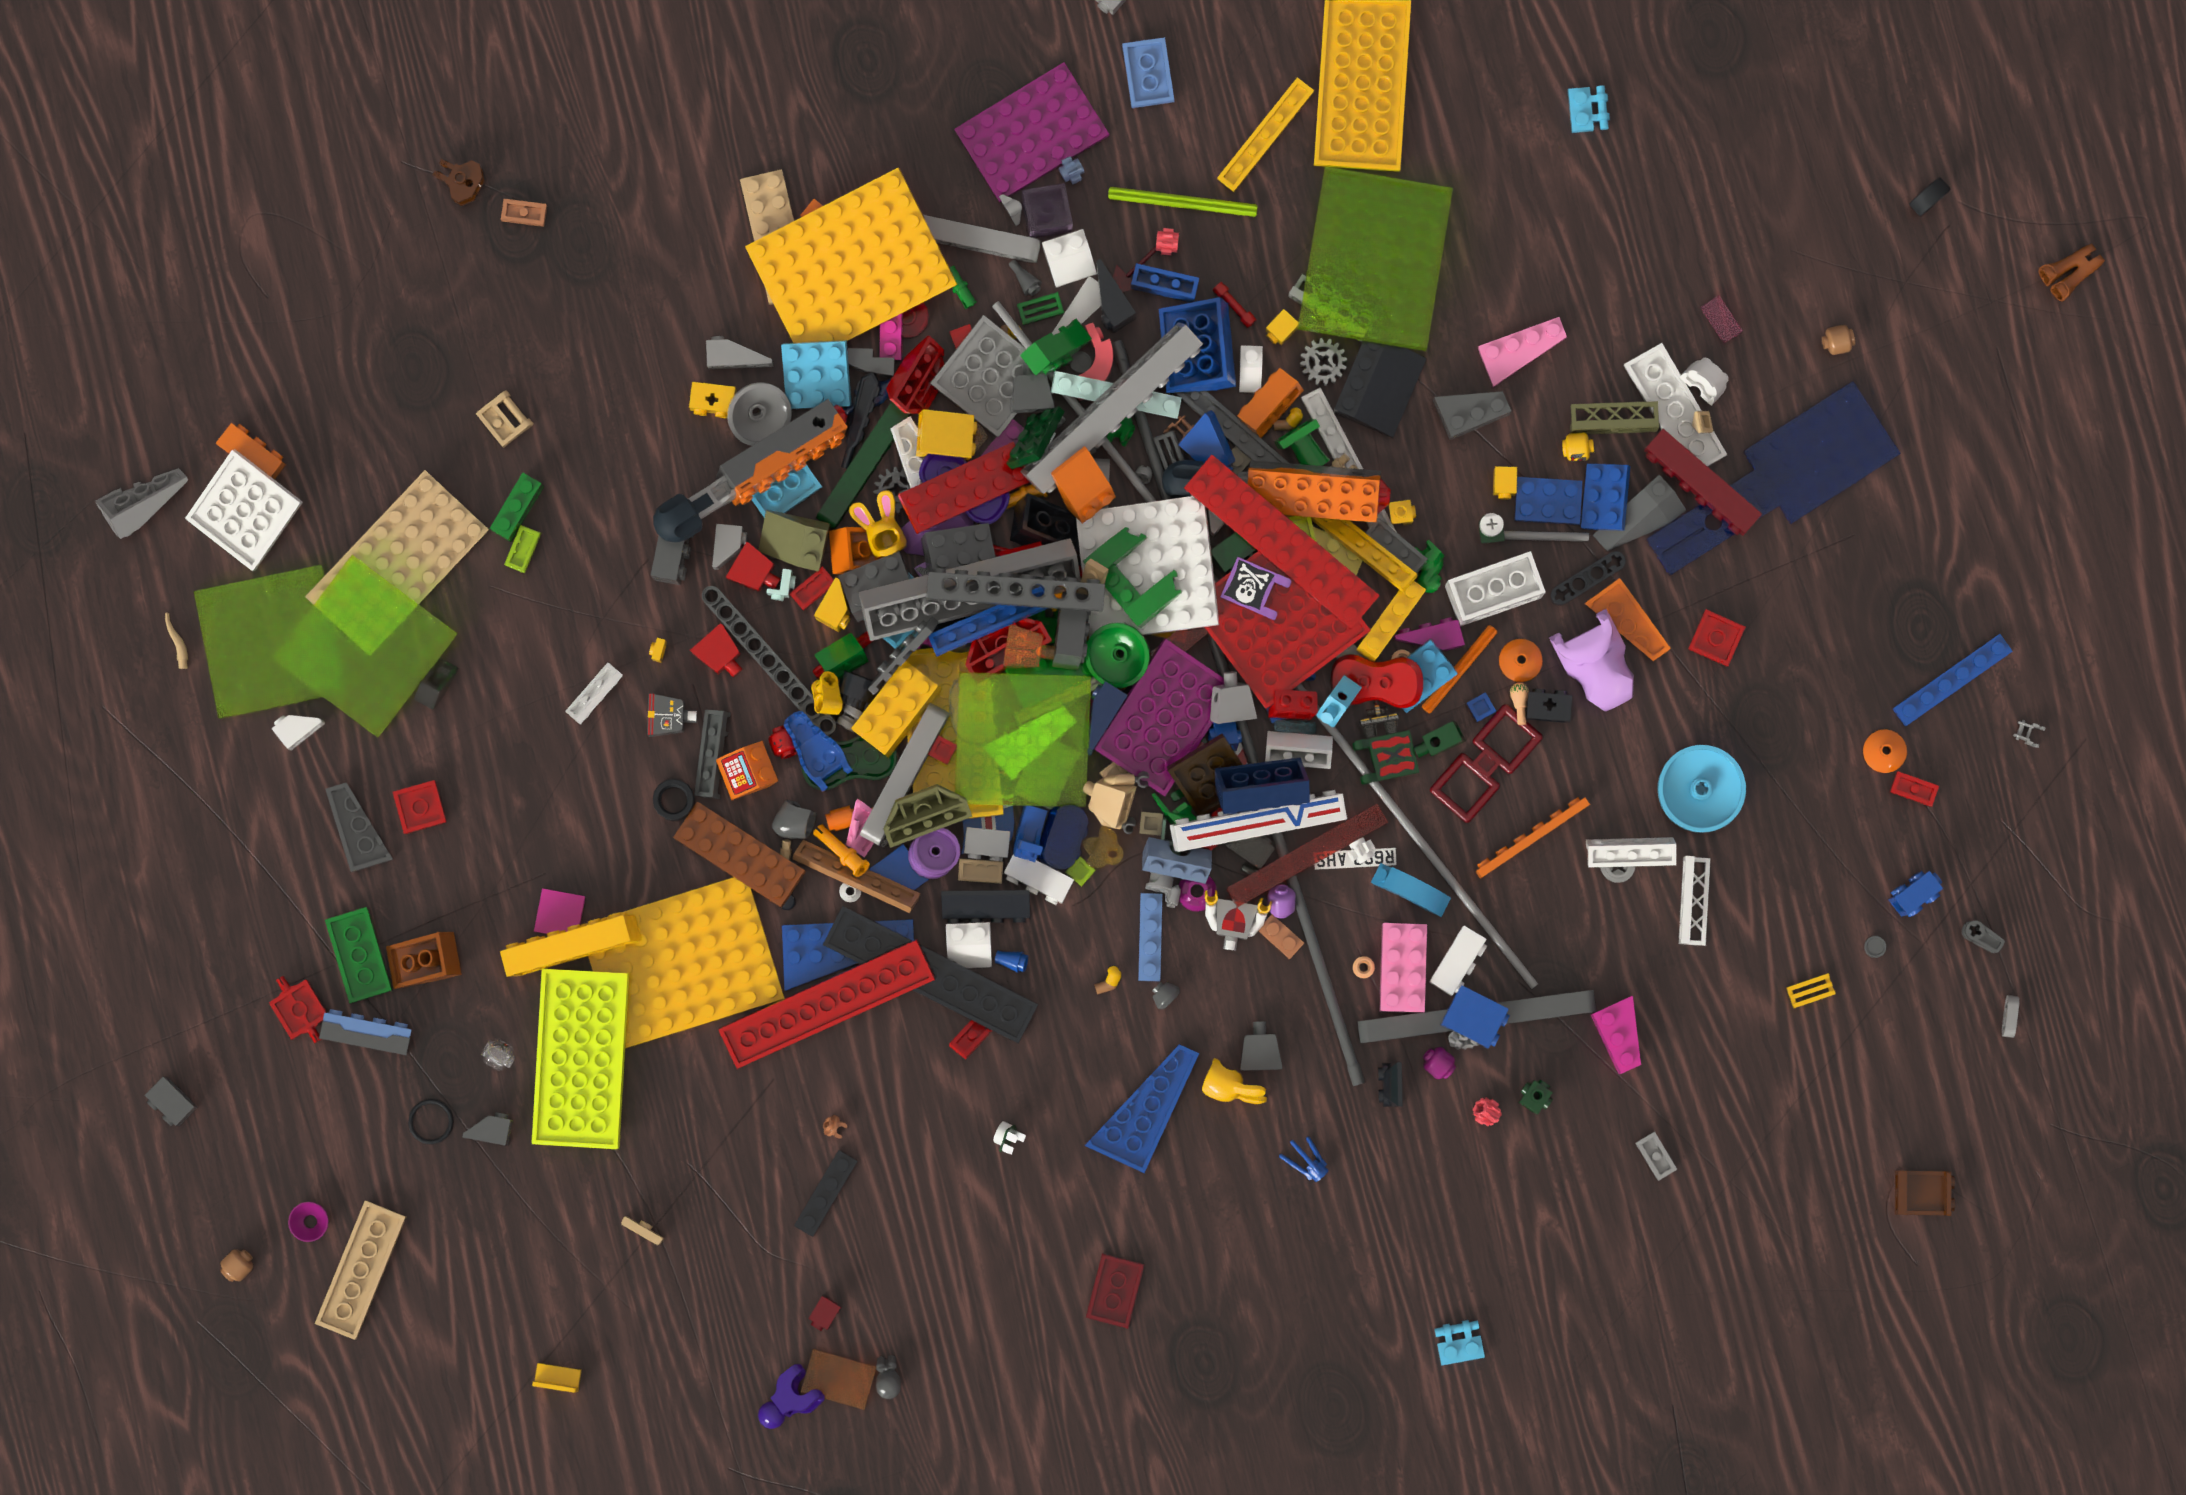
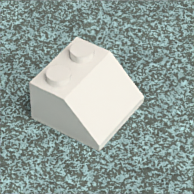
(1069, 258)
(969, 944)

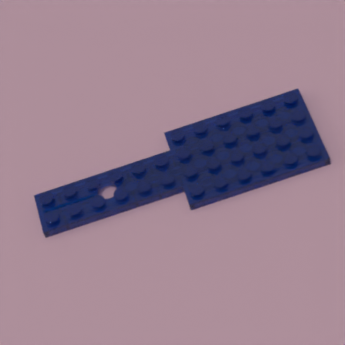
(1793, 470)

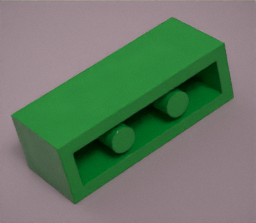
(517, 507)

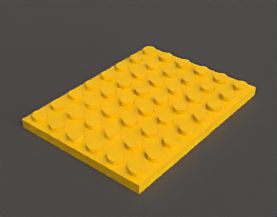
(852, 263)
(695, 961)

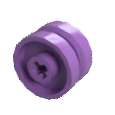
(931, 865)

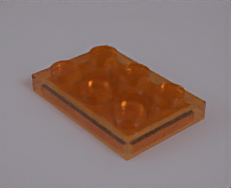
(839, 1378)

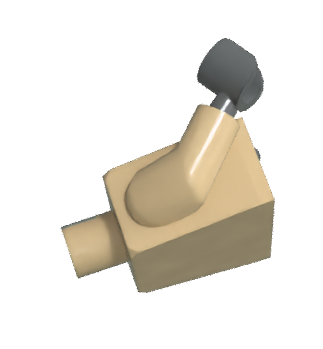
(1113, 799)

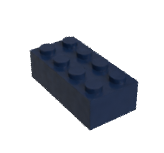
(1262, 785)

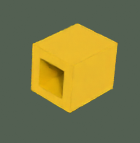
(1281, 328)
(1505, 482)

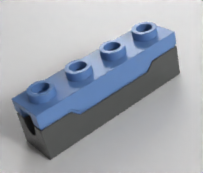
(365, 1033)

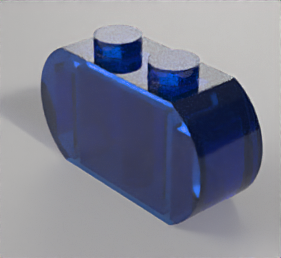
(1063, 836)

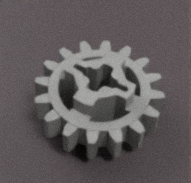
(1317, 369)

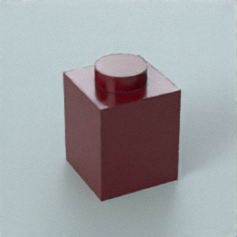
(824, 1313)

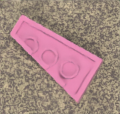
(1516, 350)

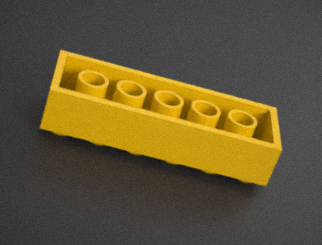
(570, 945)

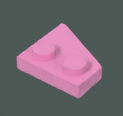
(859, 817)

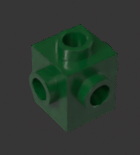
(1528, 1099)

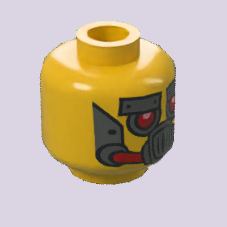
(1577, 447)

